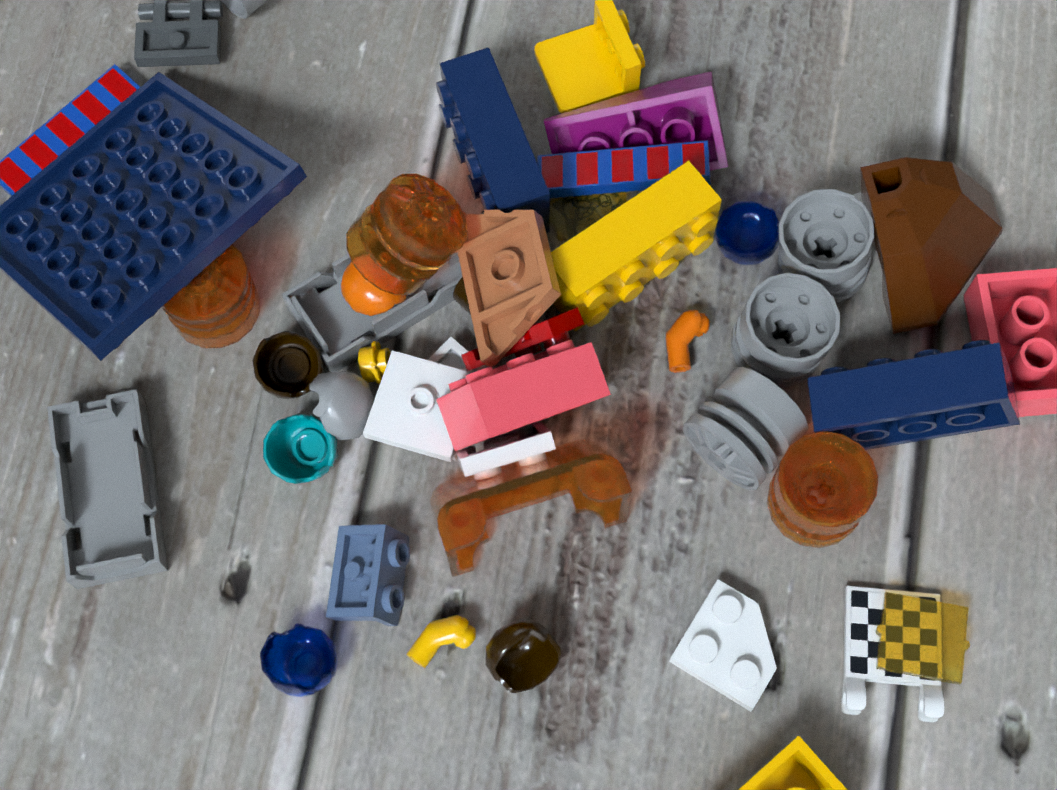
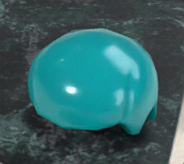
(299, 449)

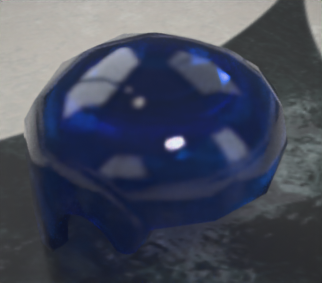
(747, 232)
(299, 660)

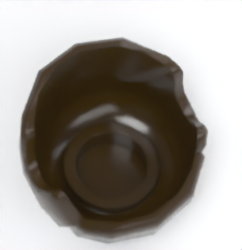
(287, 364)
(522, 655)

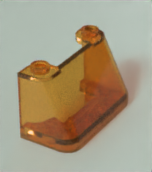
(575, 468)

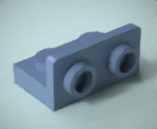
(368, 574)

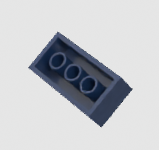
(490, 136)
(917, 396)

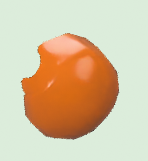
(364, 296)

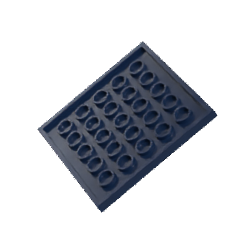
(137, 211)

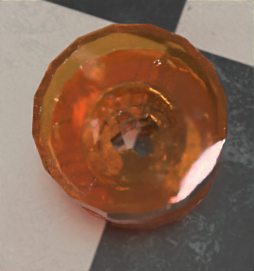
(406, 234)
(217, 303)
(840, 475)

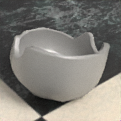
(343, 403)

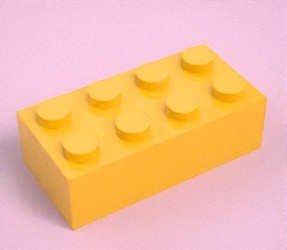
(636, 244)

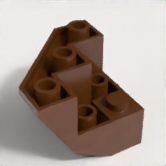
(928, 235)

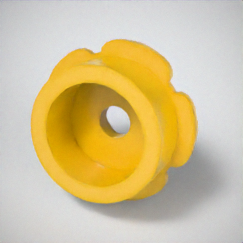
(373, 361)

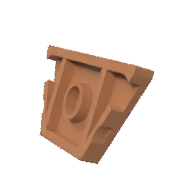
(506, 277)

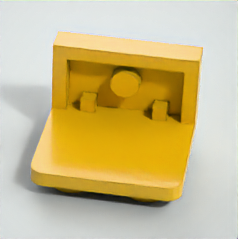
(591, 61)

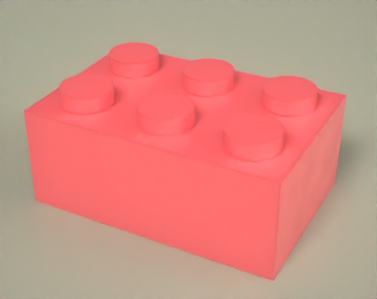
(1022, 316)
(521, 393)

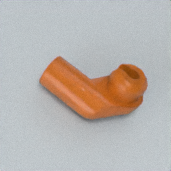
(680, 334)

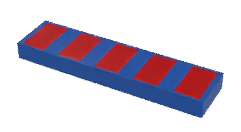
(65, 128)
(619, 168)

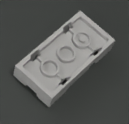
(342, 331)
(107, 490)

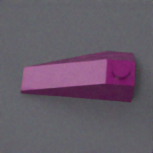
(655, 115)

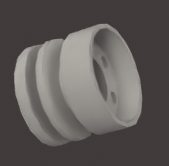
(828, 226)
(788, 309)
(745, 427)

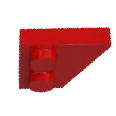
(548, 332)

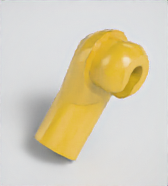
(440, 633)

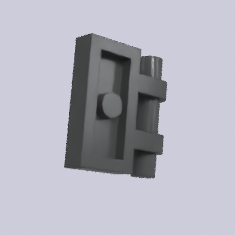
(178, 42)

